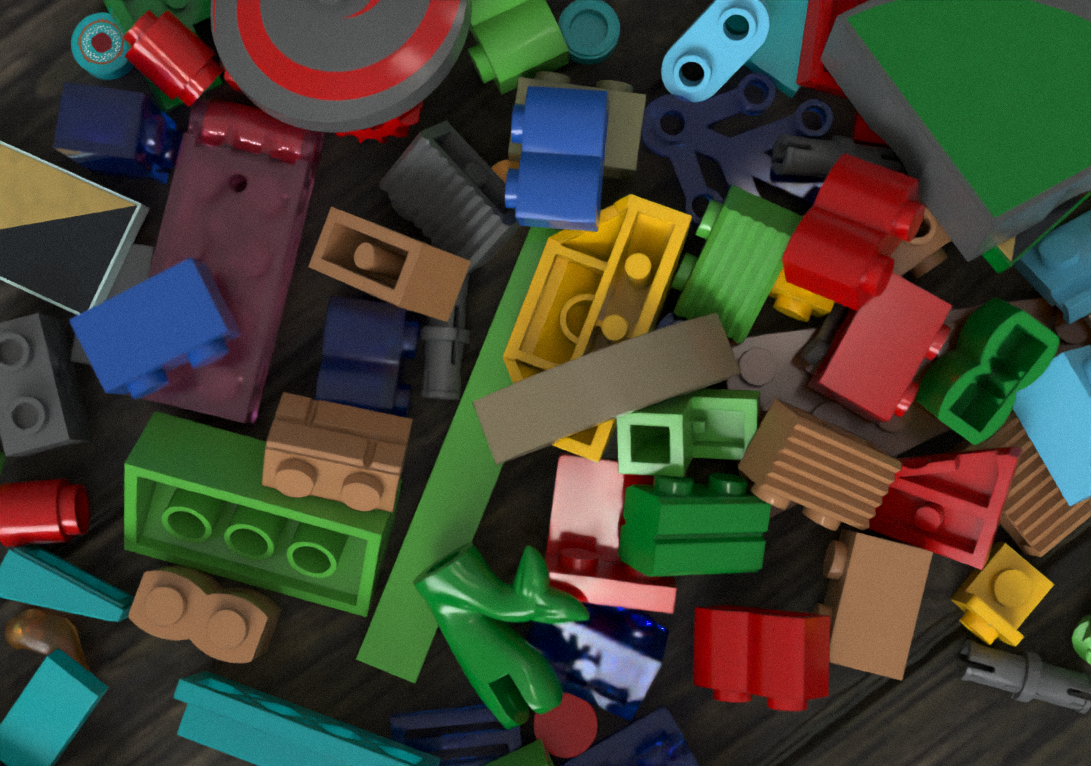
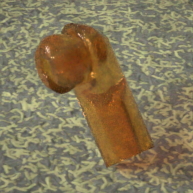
(43, 634)

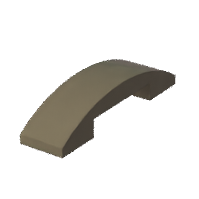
(605, 386)

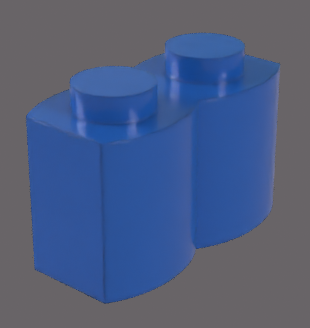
(560, 158)

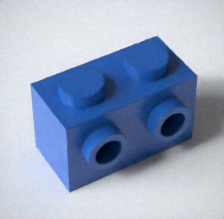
(156, 329)

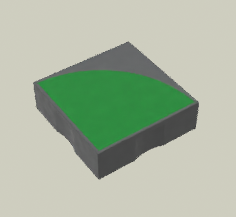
(975, 104)

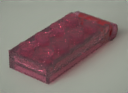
(241, 237)

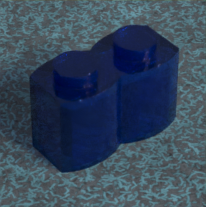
(366, 355)

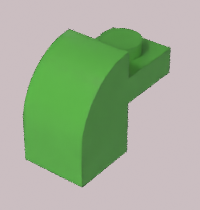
(686, 427)

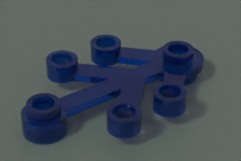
(740, 156)

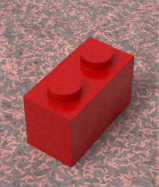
(881, 350)

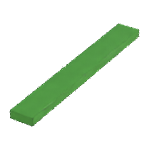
(453, 495)

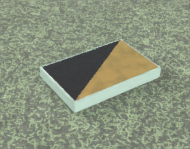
(61, 231)

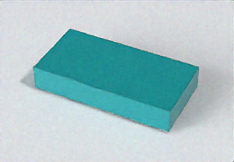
(49, 712)

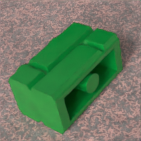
(693, 527)

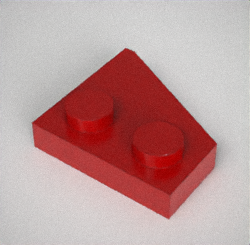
(949, 502)

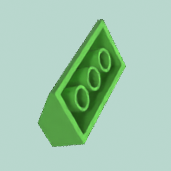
(203, 506)

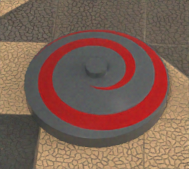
(338, 59)

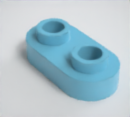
(715, 47)

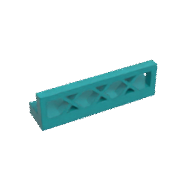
(280, 732)

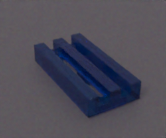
(450, 717)

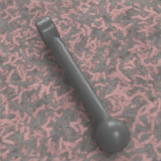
(818, 346)

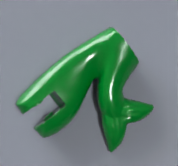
(473, 614)

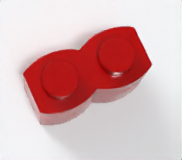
(852, 231)
(762, 654)

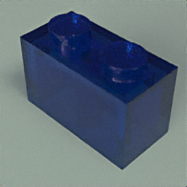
(116, 133)

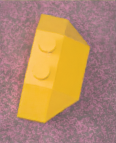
(596, 294)

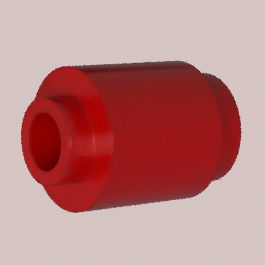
(171, 56)
(42, 512)

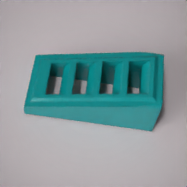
(46, 580)

